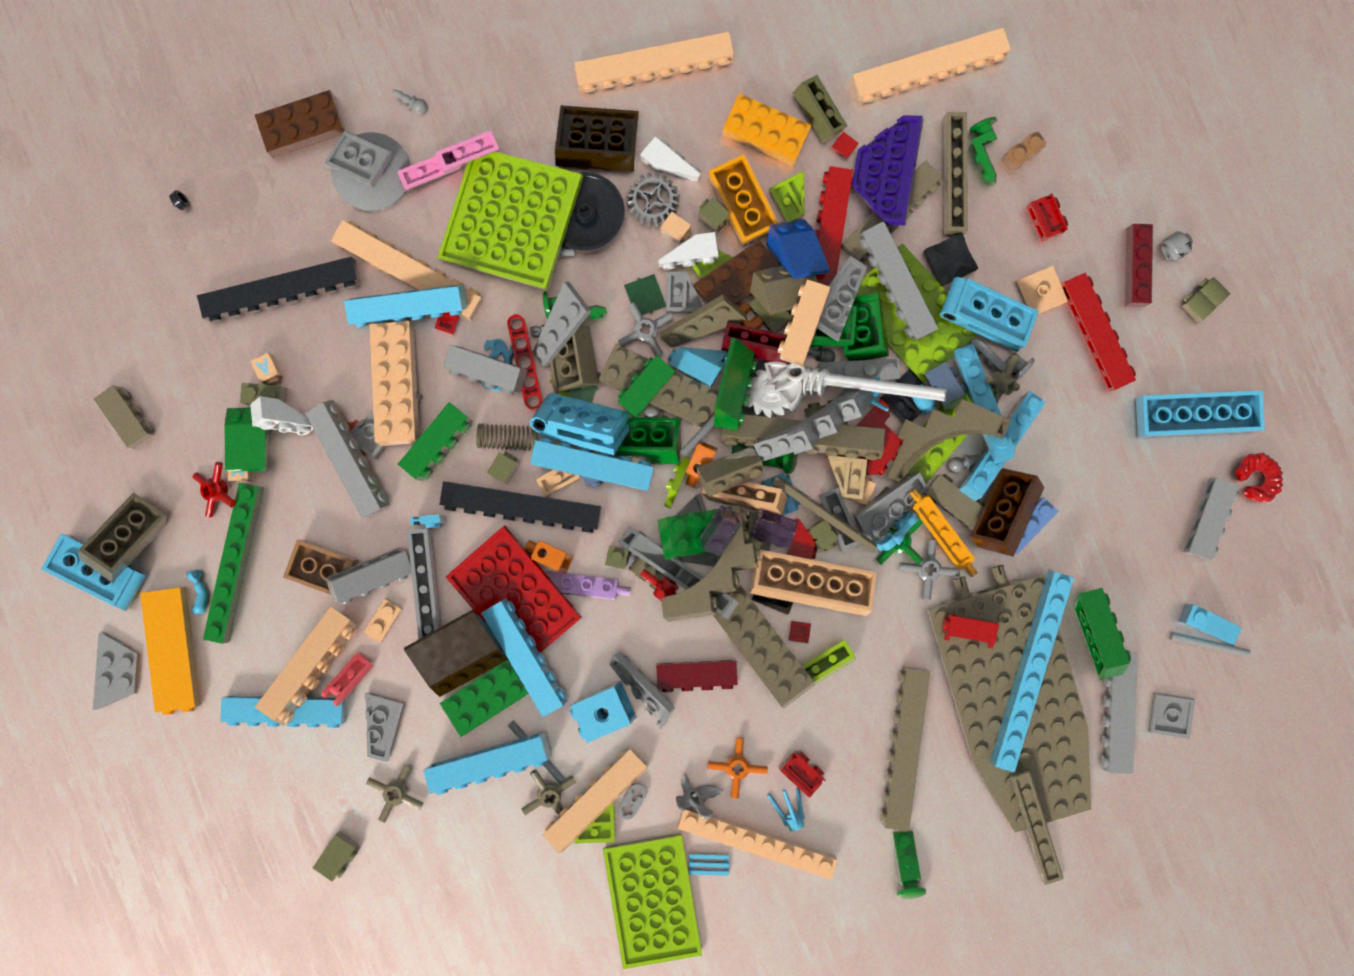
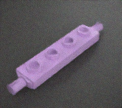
(587, 585)

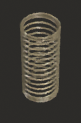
(480, 435)

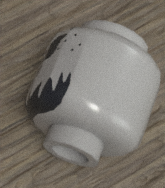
(1177, 245)

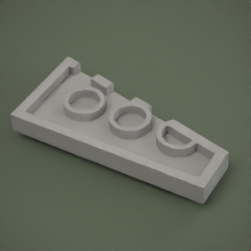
(563, 321)
(364, 434)
(643, 689)

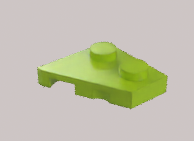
(790, 197)

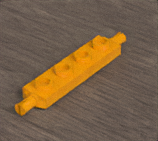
(943, 532)

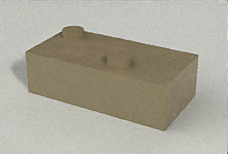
(122, 537)

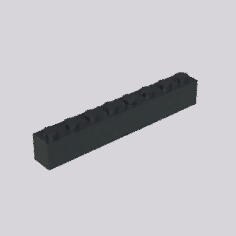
(279, 289)
(520, 505)

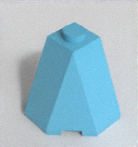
(698, 364)

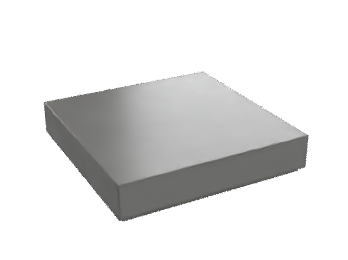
(1171, 715)

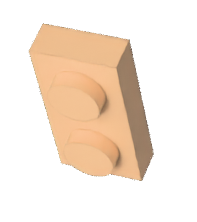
(555, 481)
(383, 620)

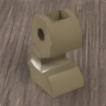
(639, 565)

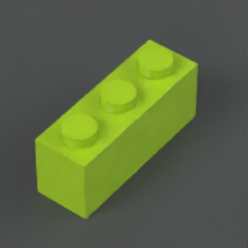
(829, 662)

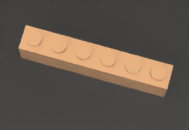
(594, 801)

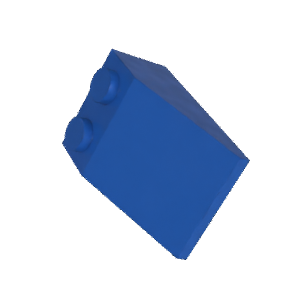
(797, 248)

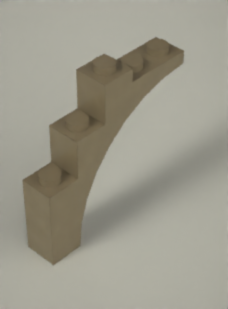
(941, 427)
(699, 599)

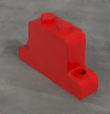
(875, 419)

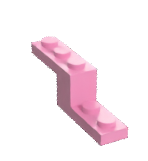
(448, 160)

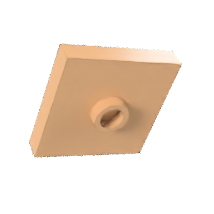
(1042, 290)

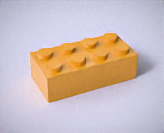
(766, 129)
(743, 199)

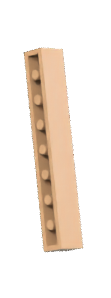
(654, 61)
(930, 64)
(398, 264)
(759, 843)

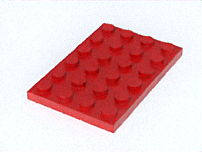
(505, 570)

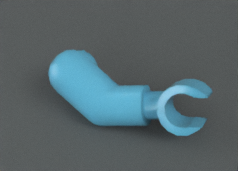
(202, 593)

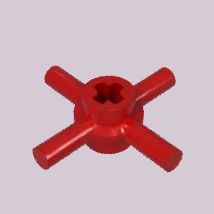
(214, 489)
(663, 588)

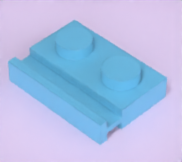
(429, 521)

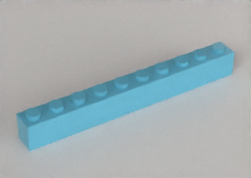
(1031, 670)

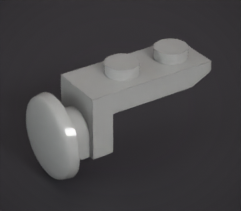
(995, 361)

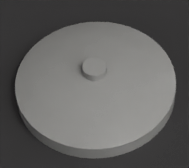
(387, 190)

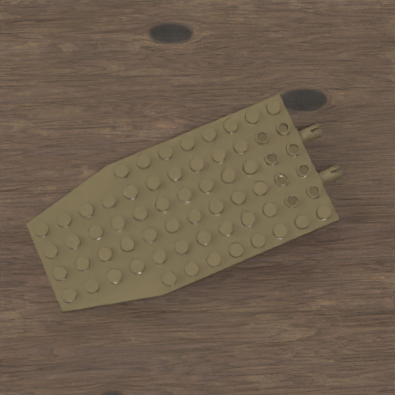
(981, 686)

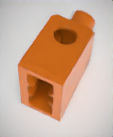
(702, 455)
(555, 557)

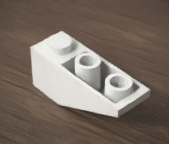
(664, 160)
(696, 249)
(277, 415)

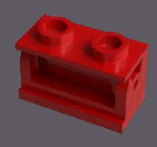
(1047, 217)
(802, 773)

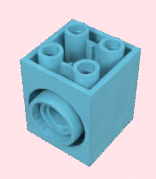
(592, 718)

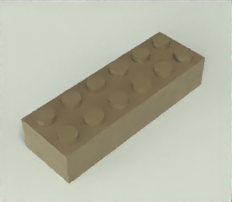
(679, 397)
(765, 650)

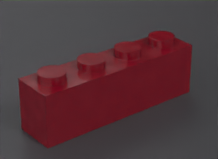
(1139, 265)
(761, 342)
(696, 674)

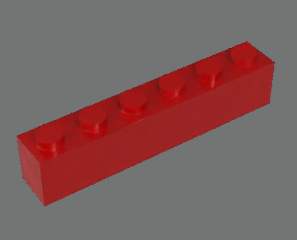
(833, 218)
(1098, 332)

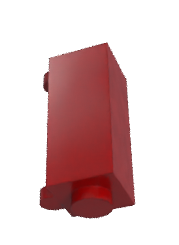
(970, 629)

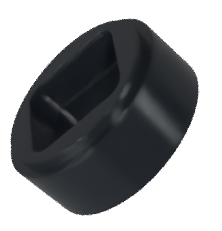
(179, 200)

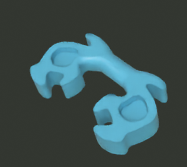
(498, 347)
(903, 526)

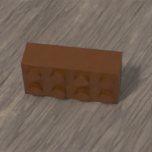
(300, 124)
(735, 275)
(1007, 512)

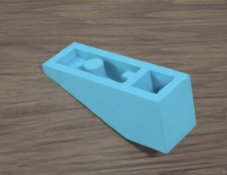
(1210, 624)

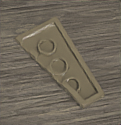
(703, 321)

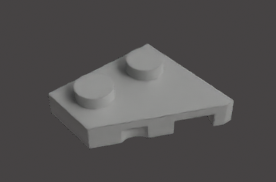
(681, 293)

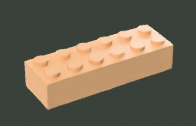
(394, 383)
(814, 583)
(306, 667)

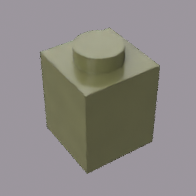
(617, 557)

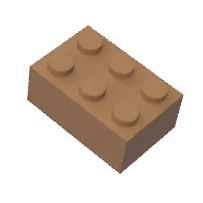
(313, 563)

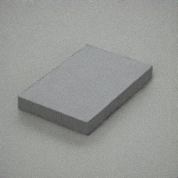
(358, 158)

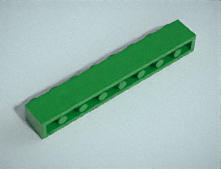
(233, 563)

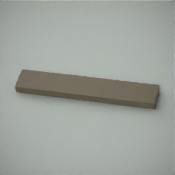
(825, 514)
(1036, 826)

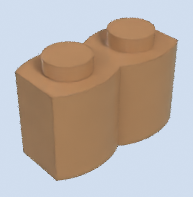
(1024, 151)

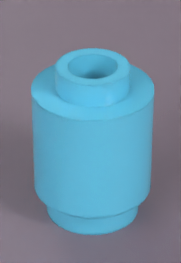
(925, 405)

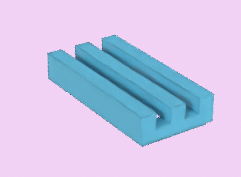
(708, 864)

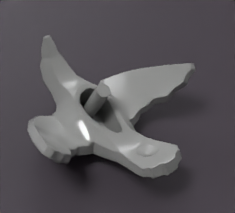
(695, 798)

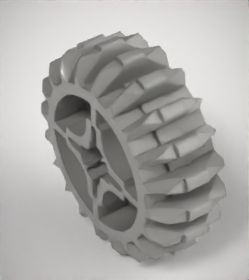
(659, 184)

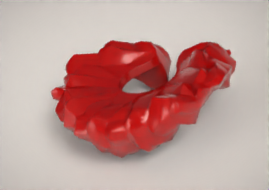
(1269, 469)

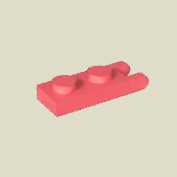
(347, 678)

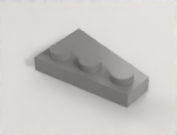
(382, 724)

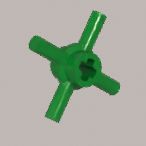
(905, 547)

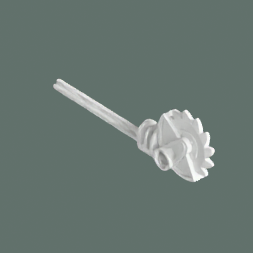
(780, 390)

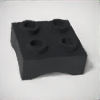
(950, 259)

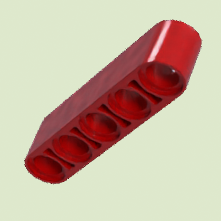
(520, 354)

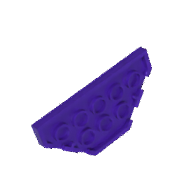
(887, 169)

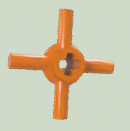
(737, 776)

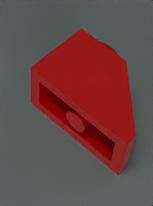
(802, 543)

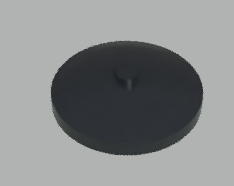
(596, 215)

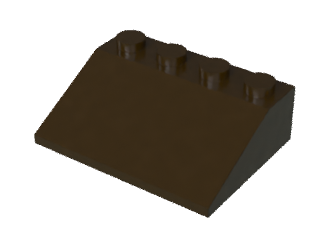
(596, 138)
(456, 653)

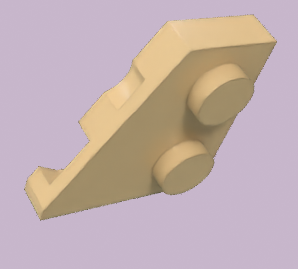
(849, 475)

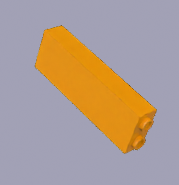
(170, 650)

